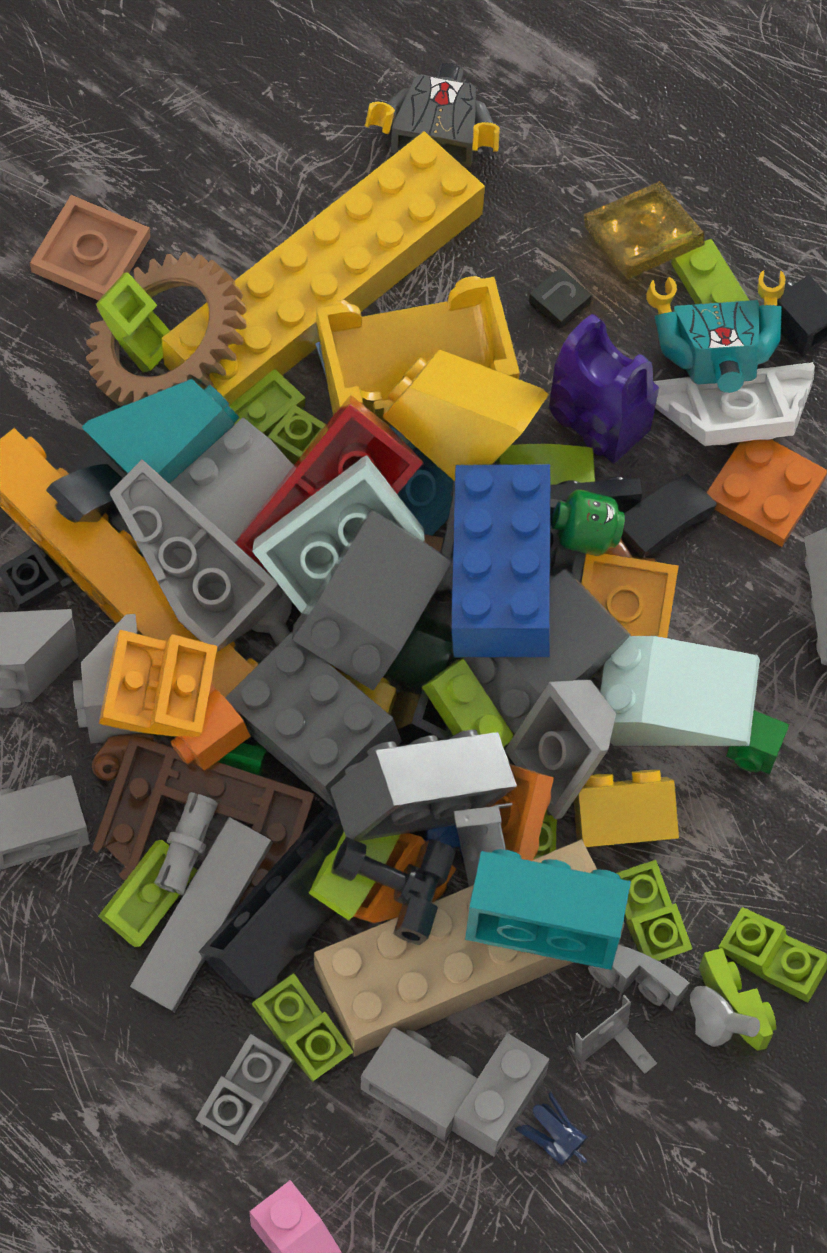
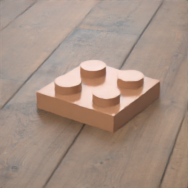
(89, 248)

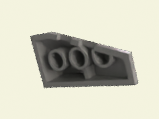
(201, 571)

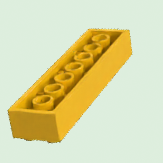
(343, 253)

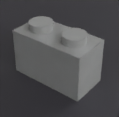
(40, 821)
(418, 1081)
(500, 1094)

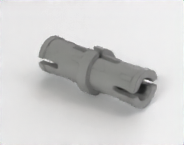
(186, 843)

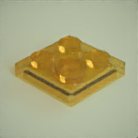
(644, 229)

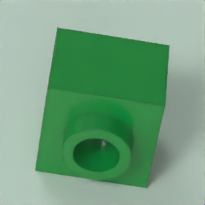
(764, 745)

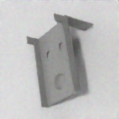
(479, 831)
(615, 1028)

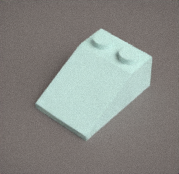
(679, 693)

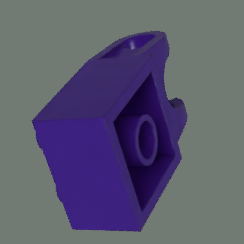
(602, 391)

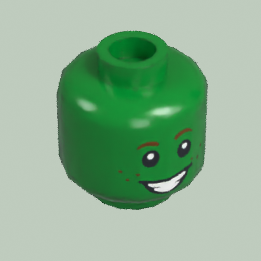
(588, 522)

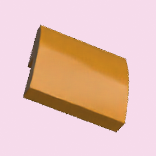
(158, 685)

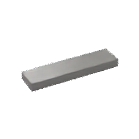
(201, 913)

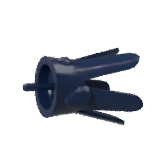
(565, 1136)

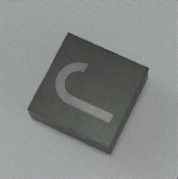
(560, 298)

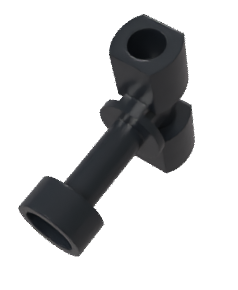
(412, 887)

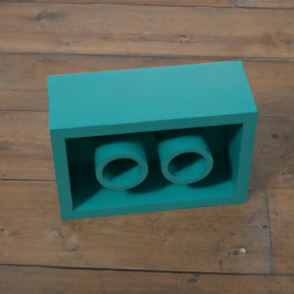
(547, 908)

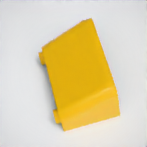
(375, 351)

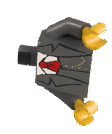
(443, 110)

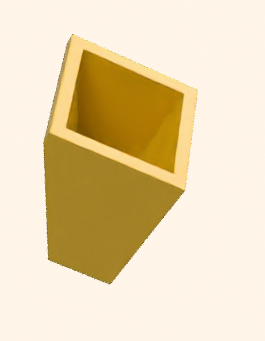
(461, 410)

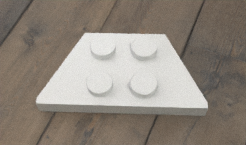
(757, 411)

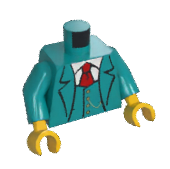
(722, 339)

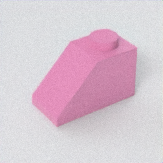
(291, 1224)

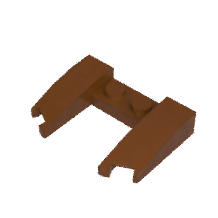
(158, 772)

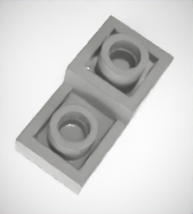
(655, 979)
(245, 1090)

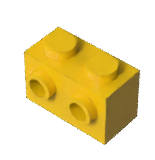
(626, 809)

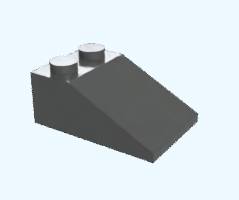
(371, 599)
(580, 643)

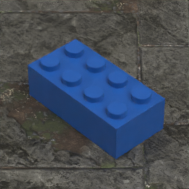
(501, 561)

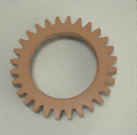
(224, 317)

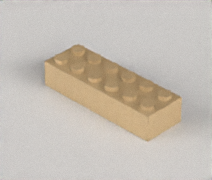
(390, 983)

